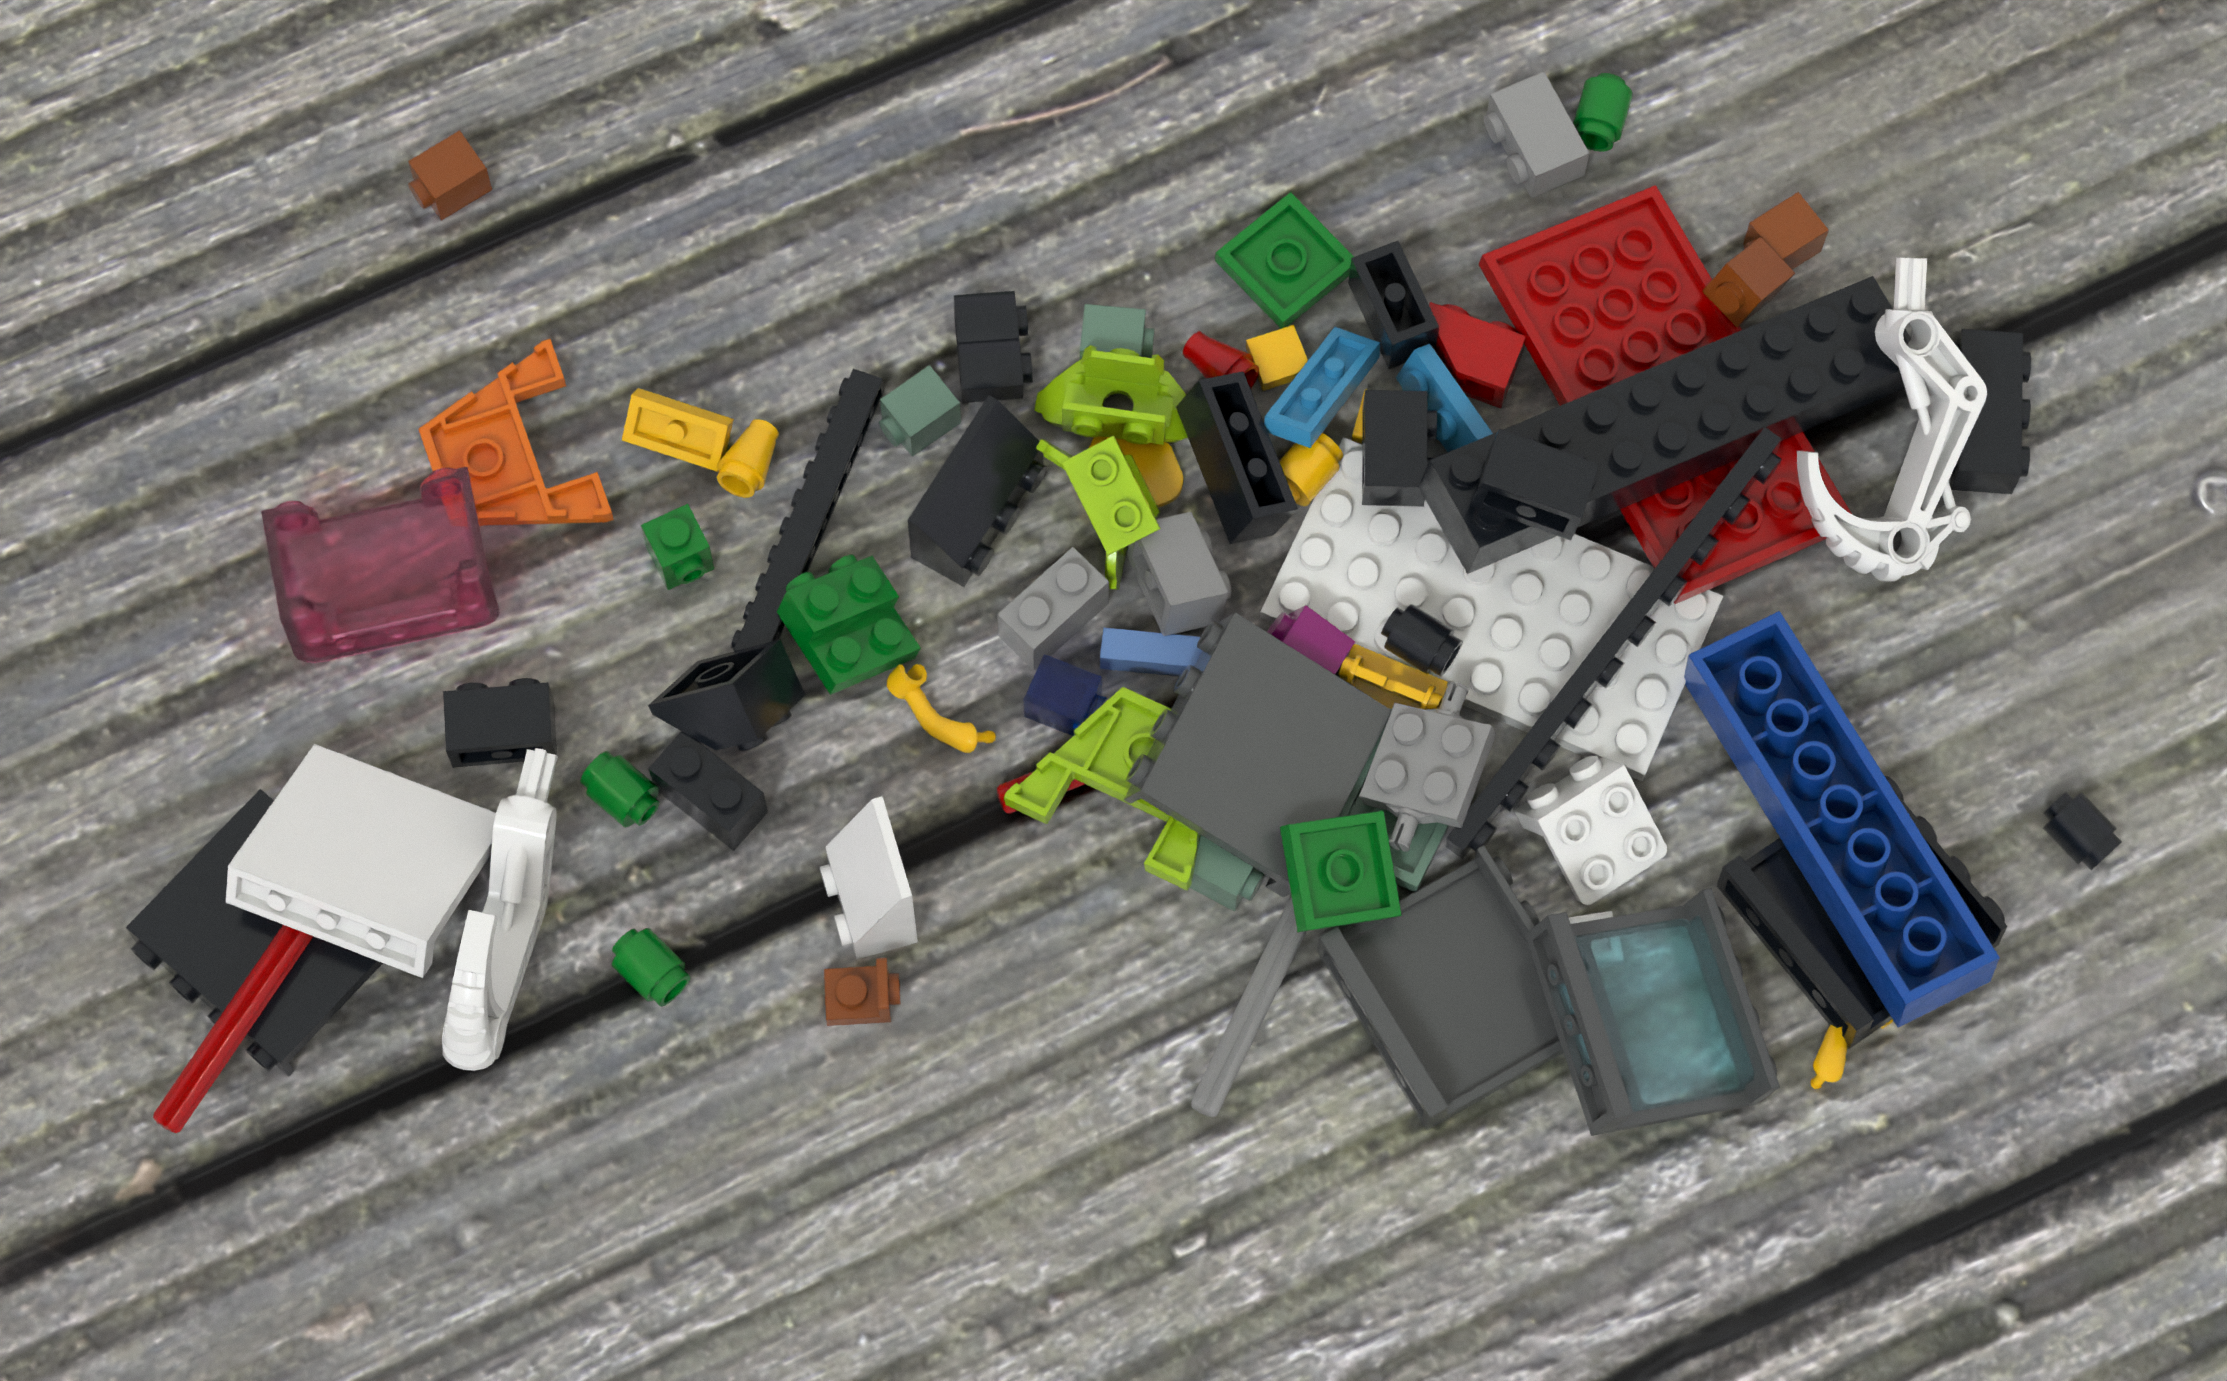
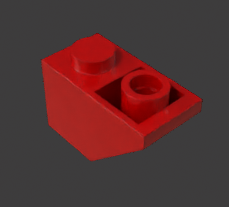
(1478, 353)

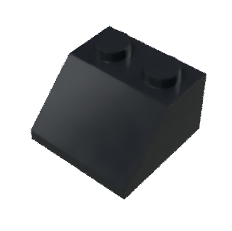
(732, 697)

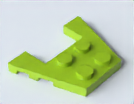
(1102, 758)

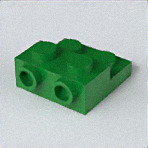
(847, 622)

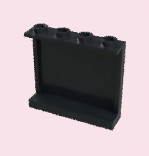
(1800, 935)
(217, 945)

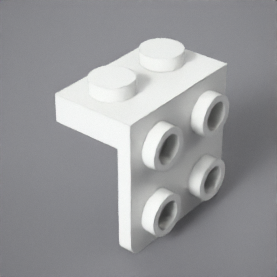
(1594, 827)

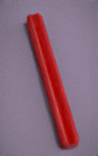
(231, 1028)

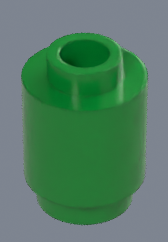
(1602, 111)
(620, 789)
(650, 966)

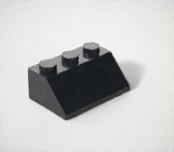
(975, 494)

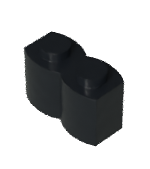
(990, 346)

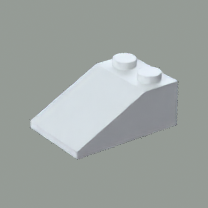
(870, 884)

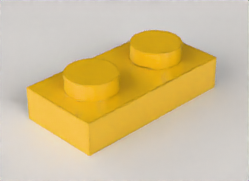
(677, 429)

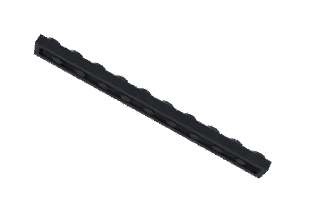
(1630, 626)

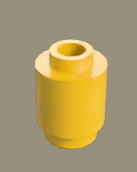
(1310, 468)

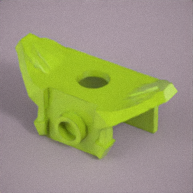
(1078, 394)
(1112, 497)

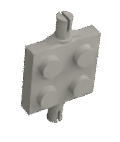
(1427, 765)

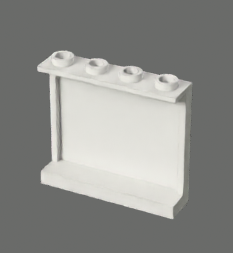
(362, 859)

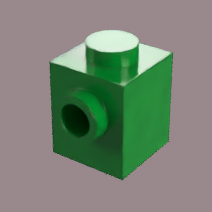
(678, 547)

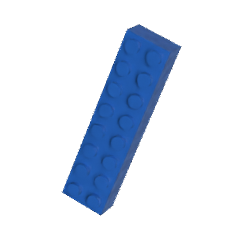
(1840, 819)

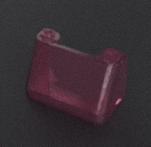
(381, 571)

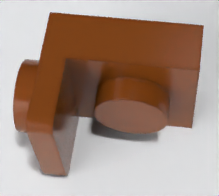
(861, 994)

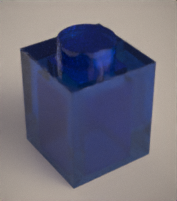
(1062, 695)

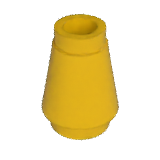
(748, 460)

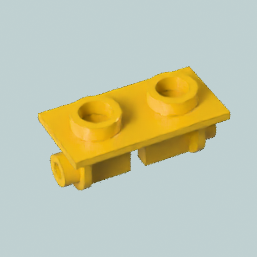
(1391, 680)

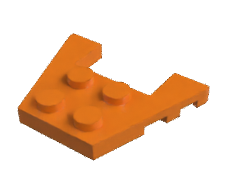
(490, 440)

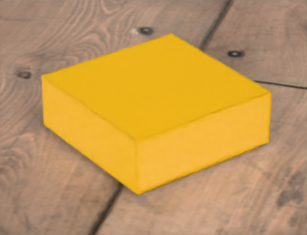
(1278, 356)

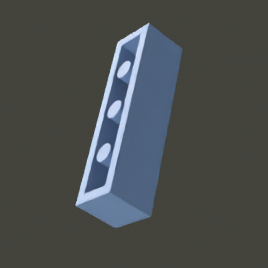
(1147, 652)

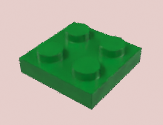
(1285, 260)
(1340, 871)

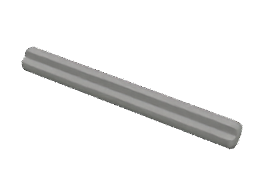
(1248, 1015)

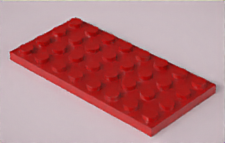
(1620, 298)

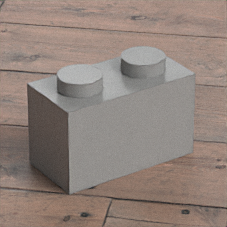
(1536, 135)
(1180, 575)
(1053, 608)

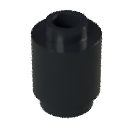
(1421, 640)
(2081, 829)

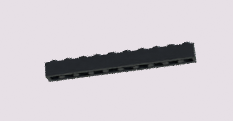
(812, 506)

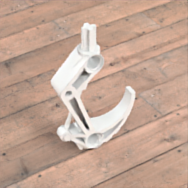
(1948, 404)
(502, 937)

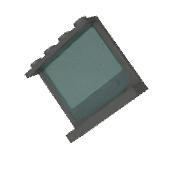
(1652, 1015)

